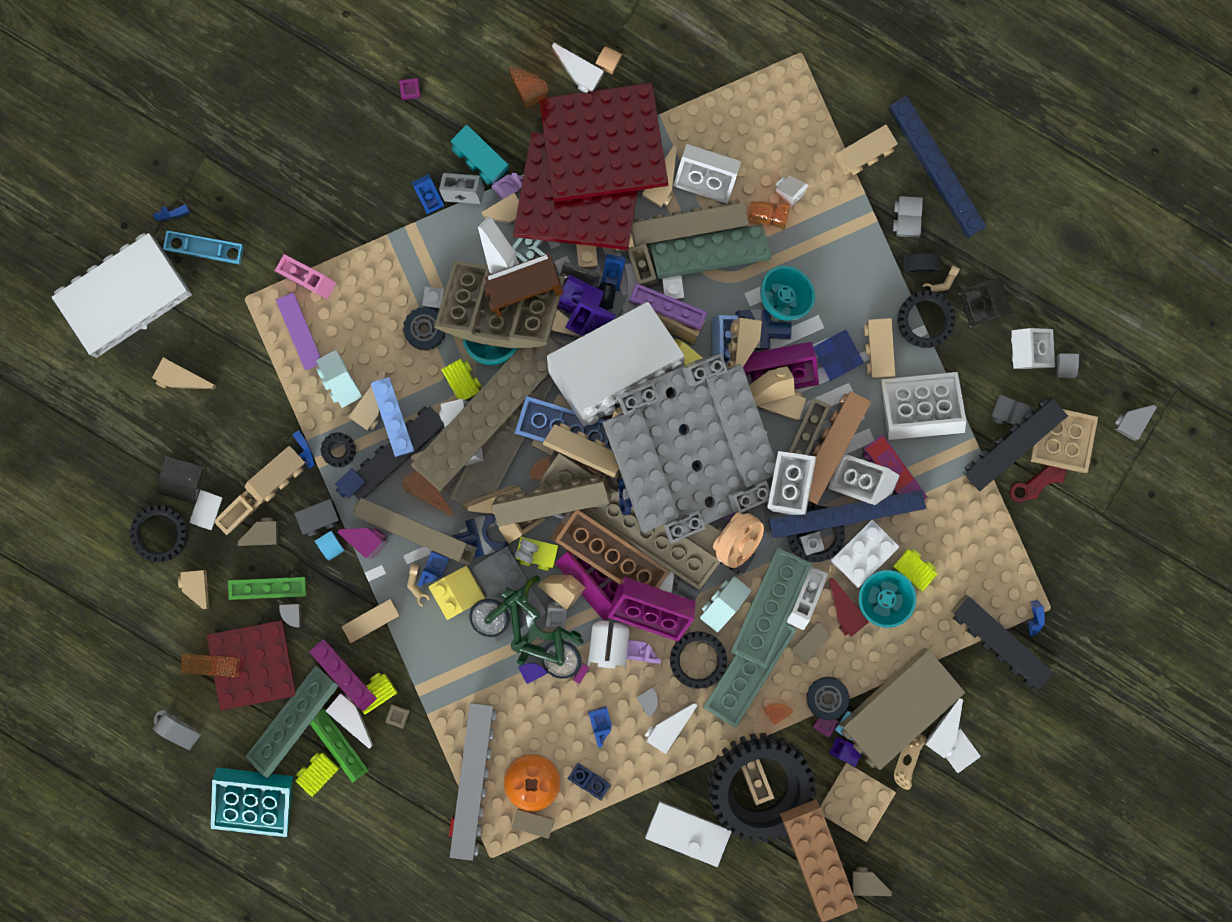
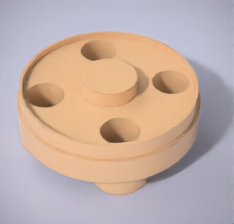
(738, 539)

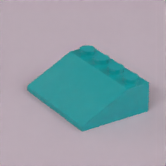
(251, 802)

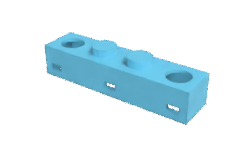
(203, 247)

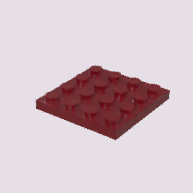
(263, 669)

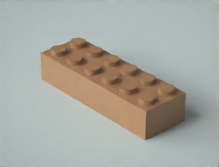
(835, 441)
(606, 550)
(819, 860)

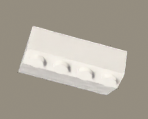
(923, 406)

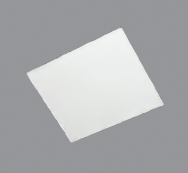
(205, 510)
(963, 754)

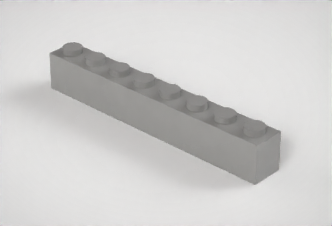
(472, 780)

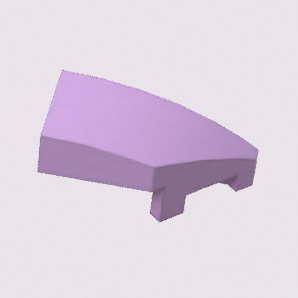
(508, 185)
(641, 652)

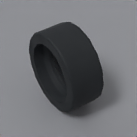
(922, 262)

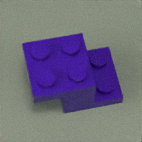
(583, 303)

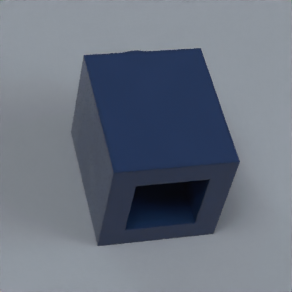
(350, 484)

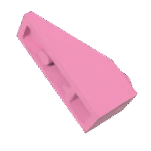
(305, 276)

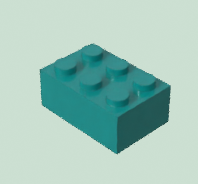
(479, 156)

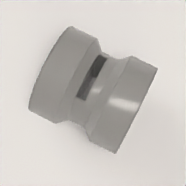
(526, 551)

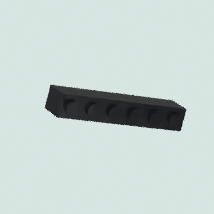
(1015, 443)
(385, 462)
(1002, 642)

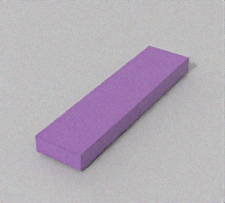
(668, 307)
(299, 330)

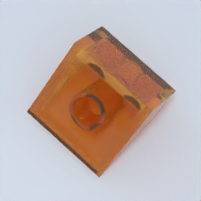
(529, 86)

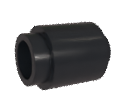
(608, 296)

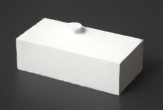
(688, 833)

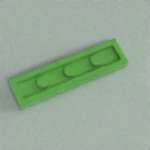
(267, 588)
(338, 746)

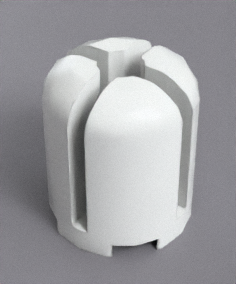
(619, 644)

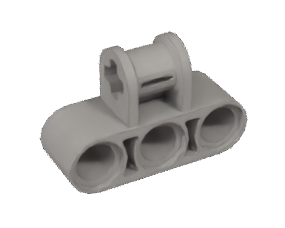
(175, 730)

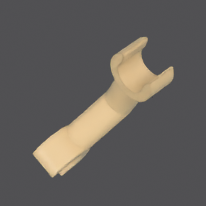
(947, 283)
(411, 584)

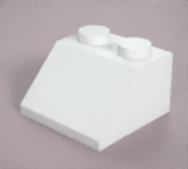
(1033, 348)

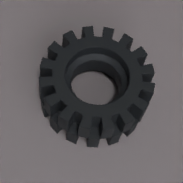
(338, 461)

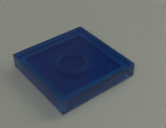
(838, 355)

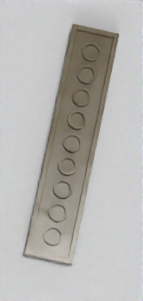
(484, 414)
(498, 451)
(682, 557)

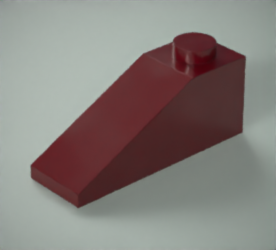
(847, 613)

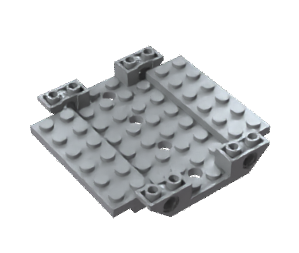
(720, 434)

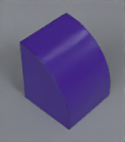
(532, 671)
(845, 751)

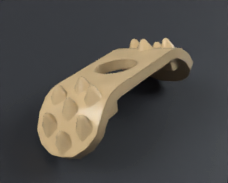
(904, 773)

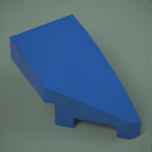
(177, 213)
(306, 455)
(434, 568)
(1037, 623)
(601, 724)

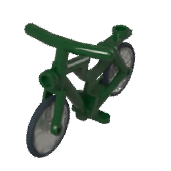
(492, 619)

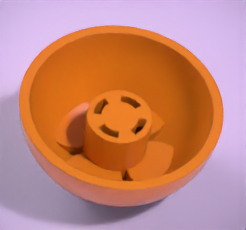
(533, 769)

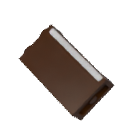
(522, 282)

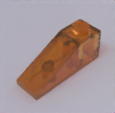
(425, 491)
(210, 665)

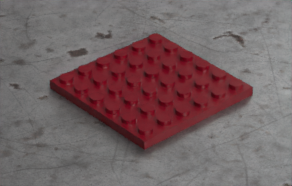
(603, 142)
(584, 221)

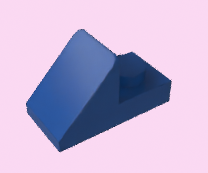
(427, 194)
(613, 270)

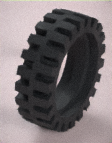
(946, 307)
(136, 527)
(821, 556)
(721, 659)

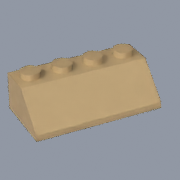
(582, 450)

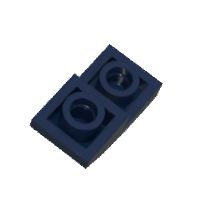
(589, 781)

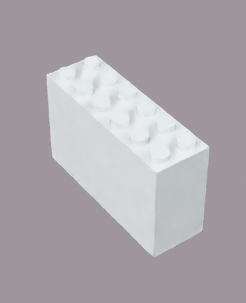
(121, 295)
(611, 361)

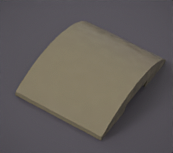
(468, 314)

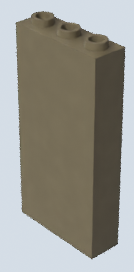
(414, 531)
(901, 709)

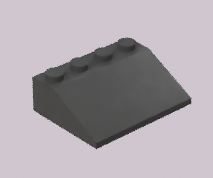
(495, 575)

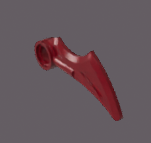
(1037, 483)

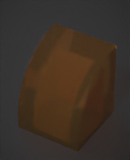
(539, 468)
(777, 712)

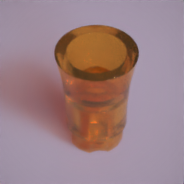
(769, 213)

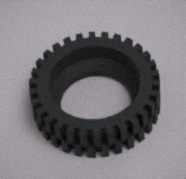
(766, 821)

